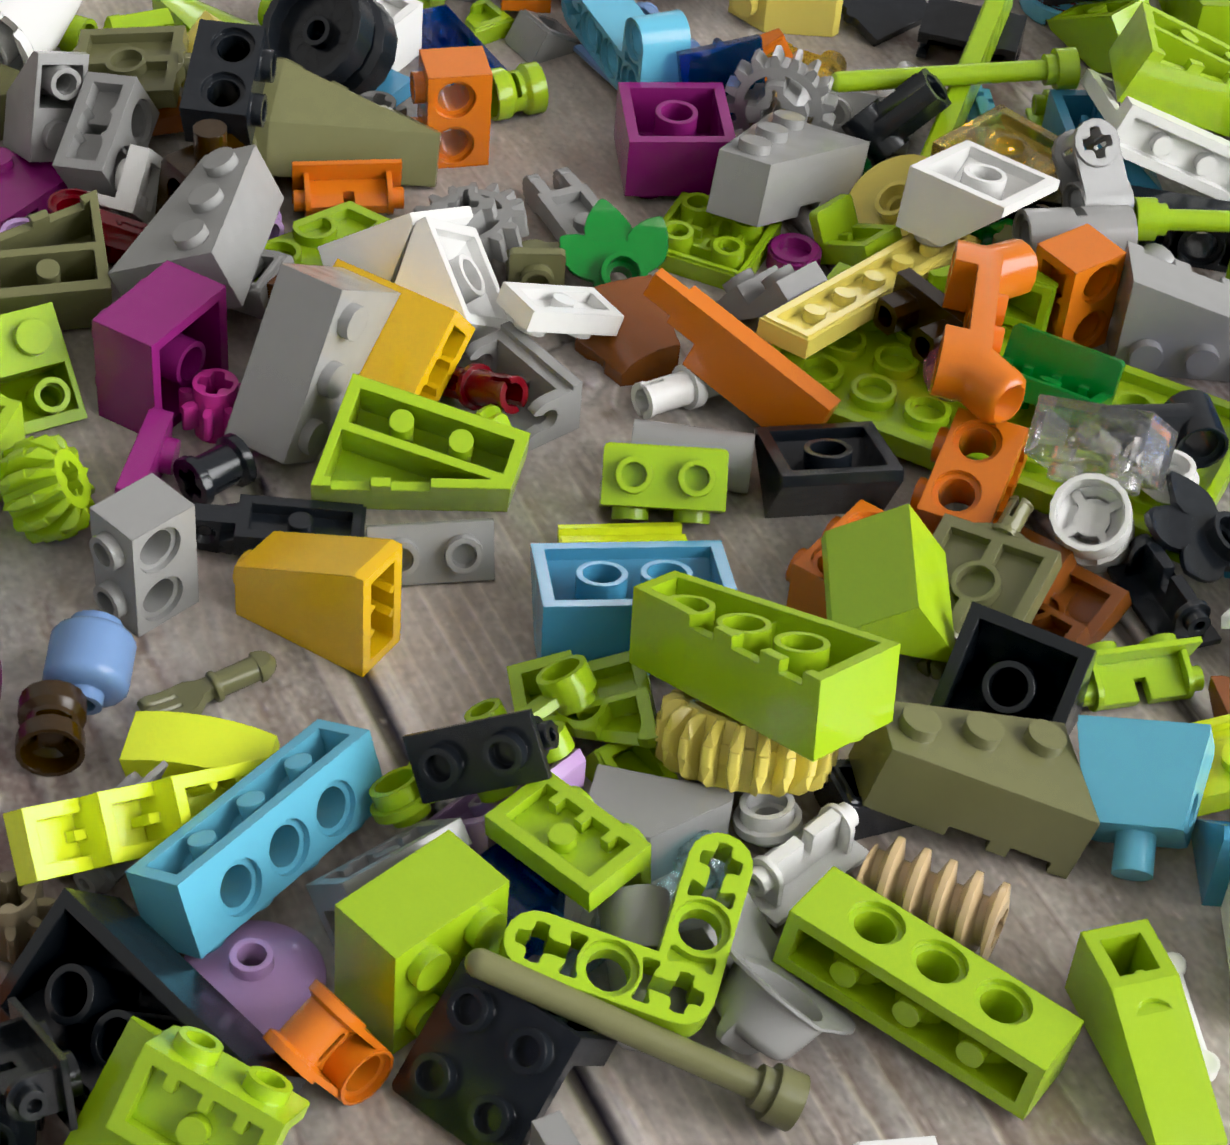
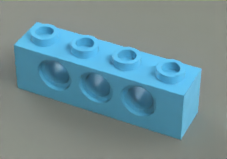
(256, 838)

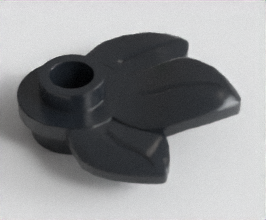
(1192, 529)

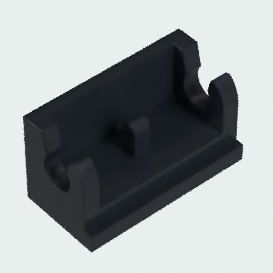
(951, 23)

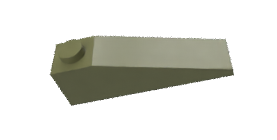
(328, 122)

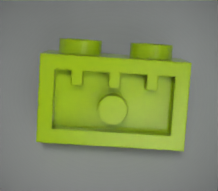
(570, 841)
(199, 1095)

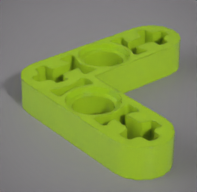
(672, 962)

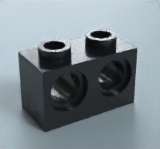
(228, 78)

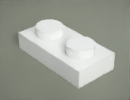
(559, 309)

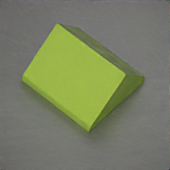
(890, 582)

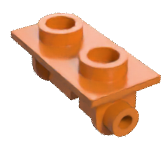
(330, 183)

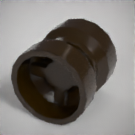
(51, 728)

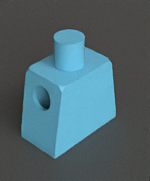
(1144, 785)

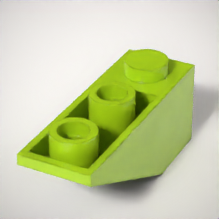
(1145, 1033)

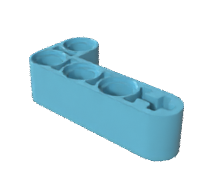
(627, 41)

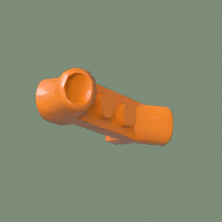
(969, 357)

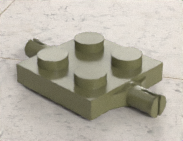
(150, 53)
(994, 568)

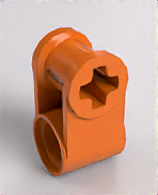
(332, 1047)

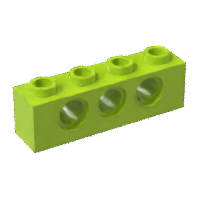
(927, 991)

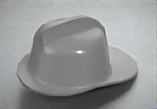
(773, 1010)

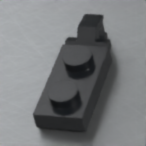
(247, 523)

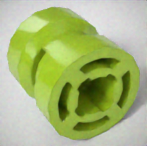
(518, 91)

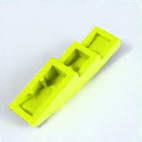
(112, 823)

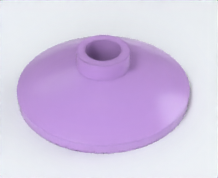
(276, 984)

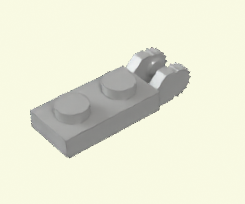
(563, 208)

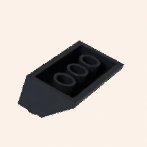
(101, 965)

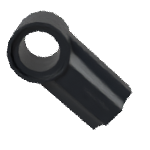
(898, 115)
(1197, 425)

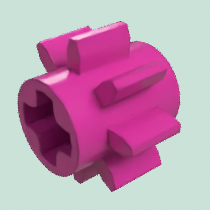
(208, 403)

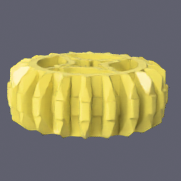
(730, 755)

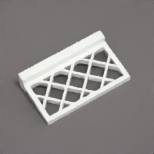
(1163, 141)

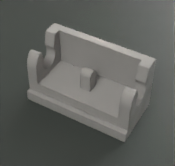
(553, 390)

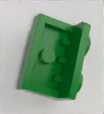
(1061, 367)

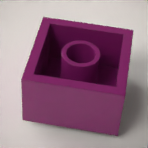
(670, 136)
(157, 343)

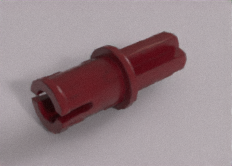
(480, 386)

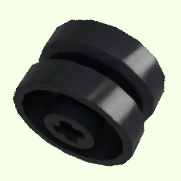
(335, 39)

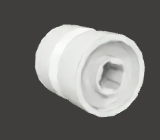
(1093, 520)

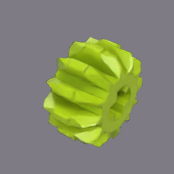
(45, 488)

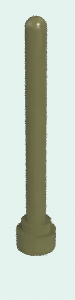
(773, 1092)

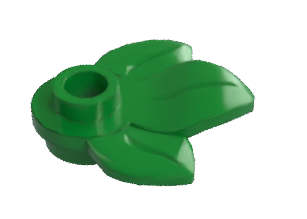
(614, 246)

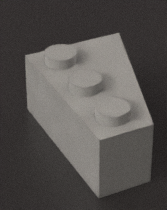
(783, 166)
(210, 224)
(1170, 319)
(305, 352)

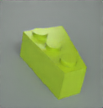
(1173, 69)
(416, 454)

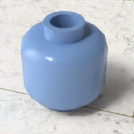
(94, 656)

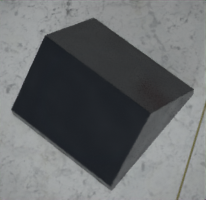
(824, 468)
(1015, 670)

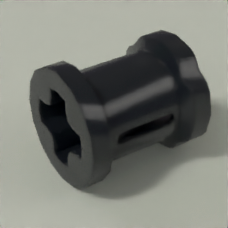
(215, 470)

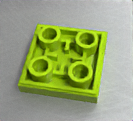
(712, 246)

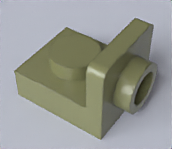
(536, 263)

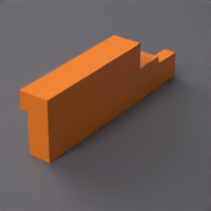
(739, 360)

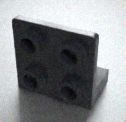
(492, 1062)

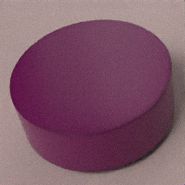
(794, 250)

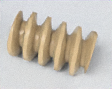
(938, 898)

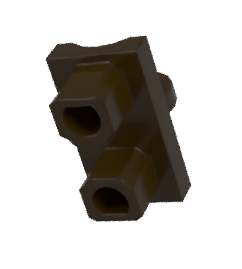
(916, 311)

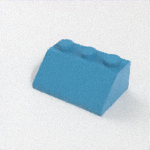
(587, 588)

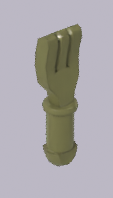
(194, 695)

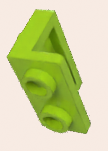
(664, 478)

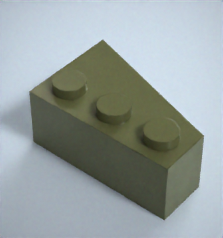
(59, 262)
(983, 776)

